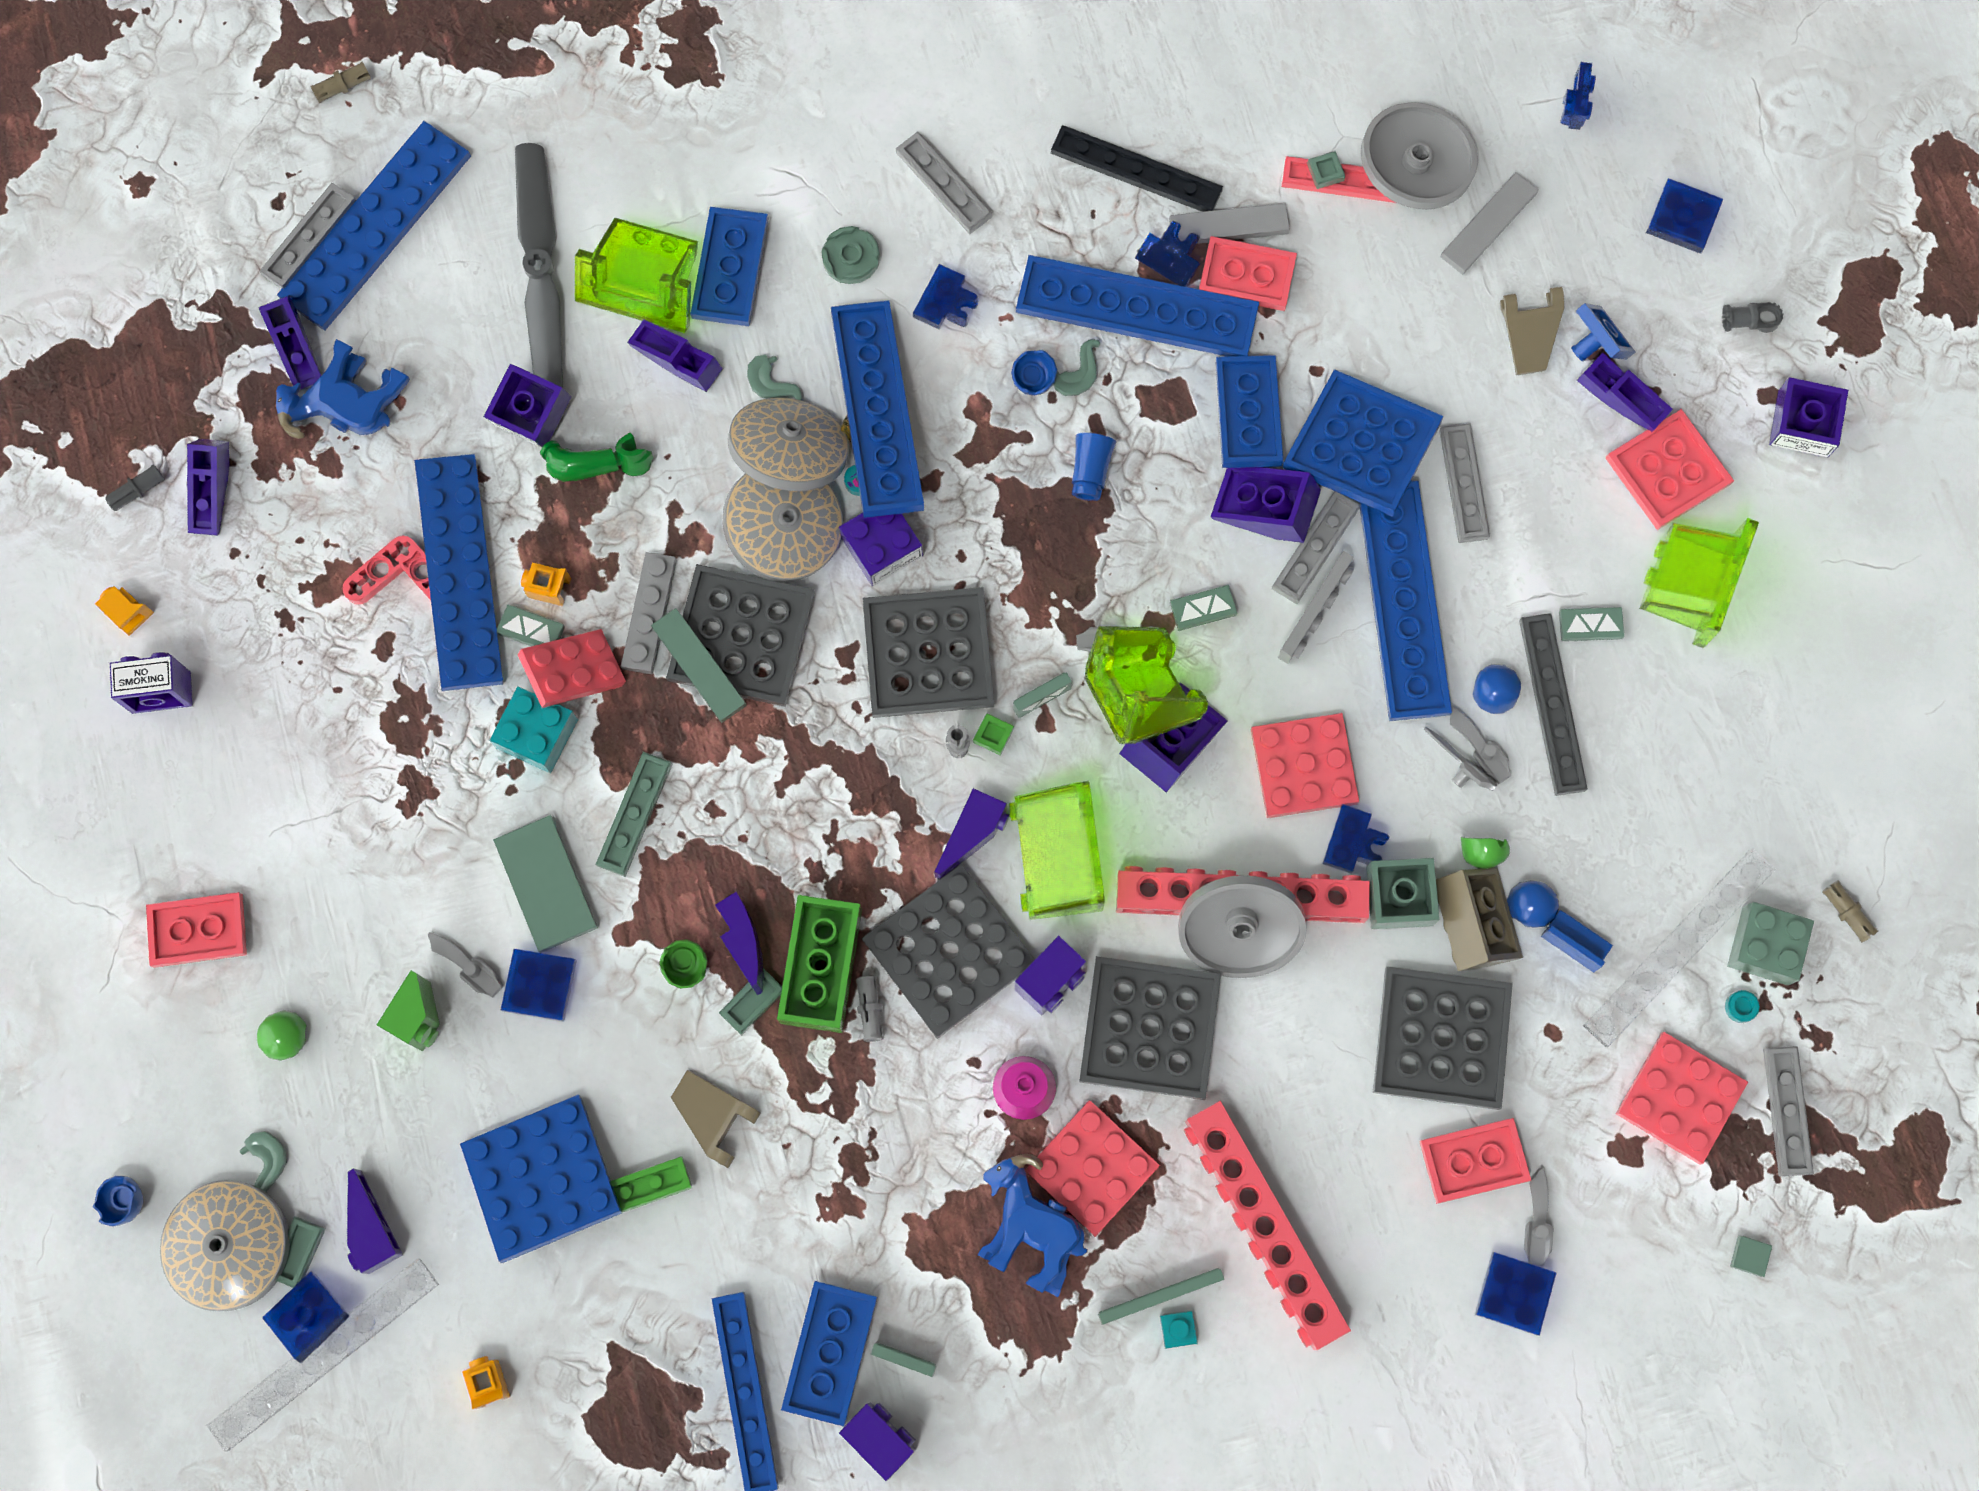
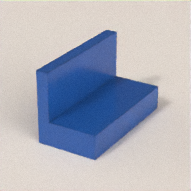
(1577, 941)

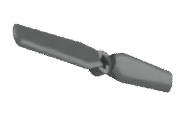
(537, 238)

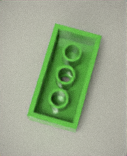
(827, 933)

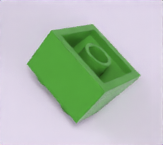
(412, 1013)

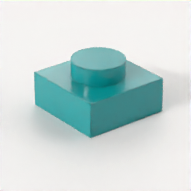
(1178, 1329)

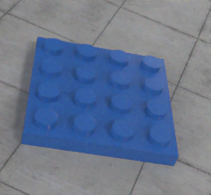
(1363, 442)
(540, 1179)

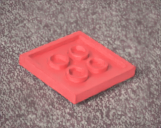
(1669, 469)
(1304, 765)
(1682, 1098)
(1092, 1168)

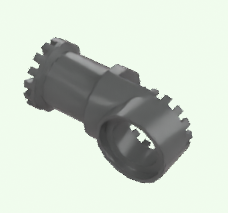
(1750, 317)

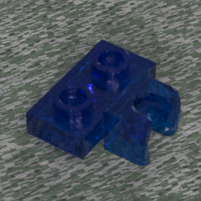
(1576, 101)
(1170, 255)
(945, 299)
(1352, 840)

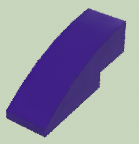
(675, 355)
(1624, 393)
(742, 940)

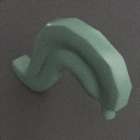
(759, 379)
(1081, 380)
(272, 1154)

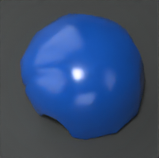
(1034, 372)
(1496, 689)
(1533, 903)
(118, 1201)

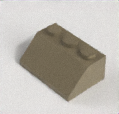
(1477, 919)

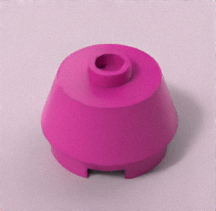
(1024, 1087)

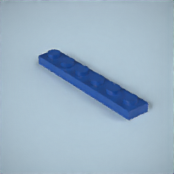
(745, 1393)

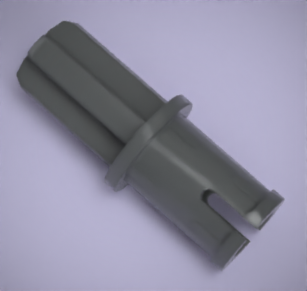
(134, 488)

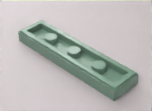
(698, 665)
(634, 814)
(1160, 1296)

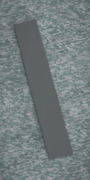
(1553, 704)

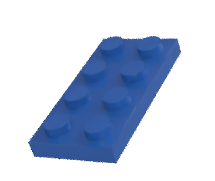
(729, 266)
(1249, 411)
(829, 1353)

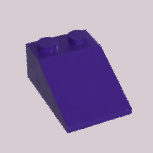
(1268, 501)
(1171, 753)

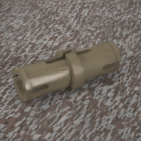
(340, 82)
(1850, 911)

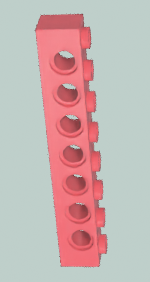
(1131, 900)
(1331, 1323)

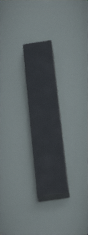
(1136, 169)

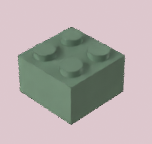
(1402, 893)
(1770, 943)

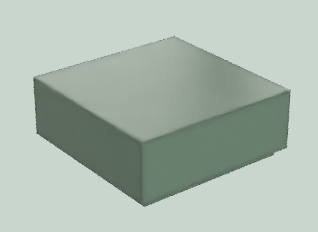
(1326, 170)
(1751, 1256)

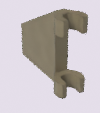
(1532, 331)
(710, 1114)

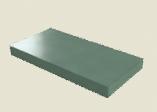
(545, 884)

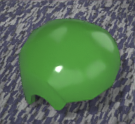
(1484, 852)
(683, 963)
(281, 1035)

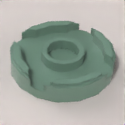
(850, 255)

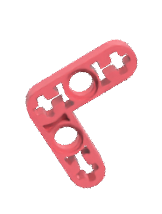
(405, 563)

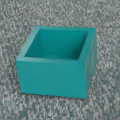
(533, 732)

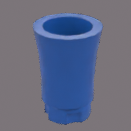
(1091, 464)

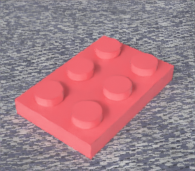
(1248, 272)
(571, 668)
(196, 930)
(1475, 1160)

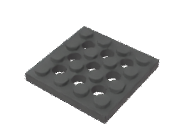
(767, 595)
(947, 695)
(1462, 992)
(965, 997)
(1199, 1019)

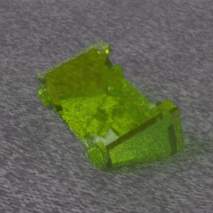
(1135, 684)
(1059, 851)

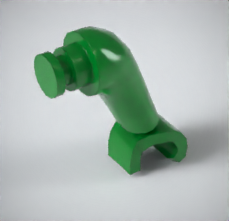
(580, 465)

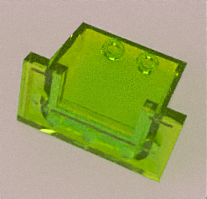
(638, 274)
(1697, 576)

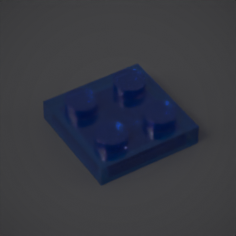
(1684, 215)
(538, 985)
(1515, 1293)
(305, 1317)

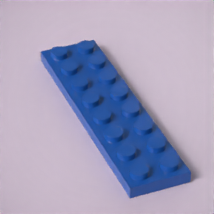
(375, 225)
(1137, 307)
(877, 409)
(458, 572)
(1405, 610)

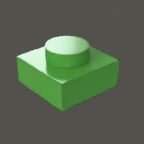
(993, 734)

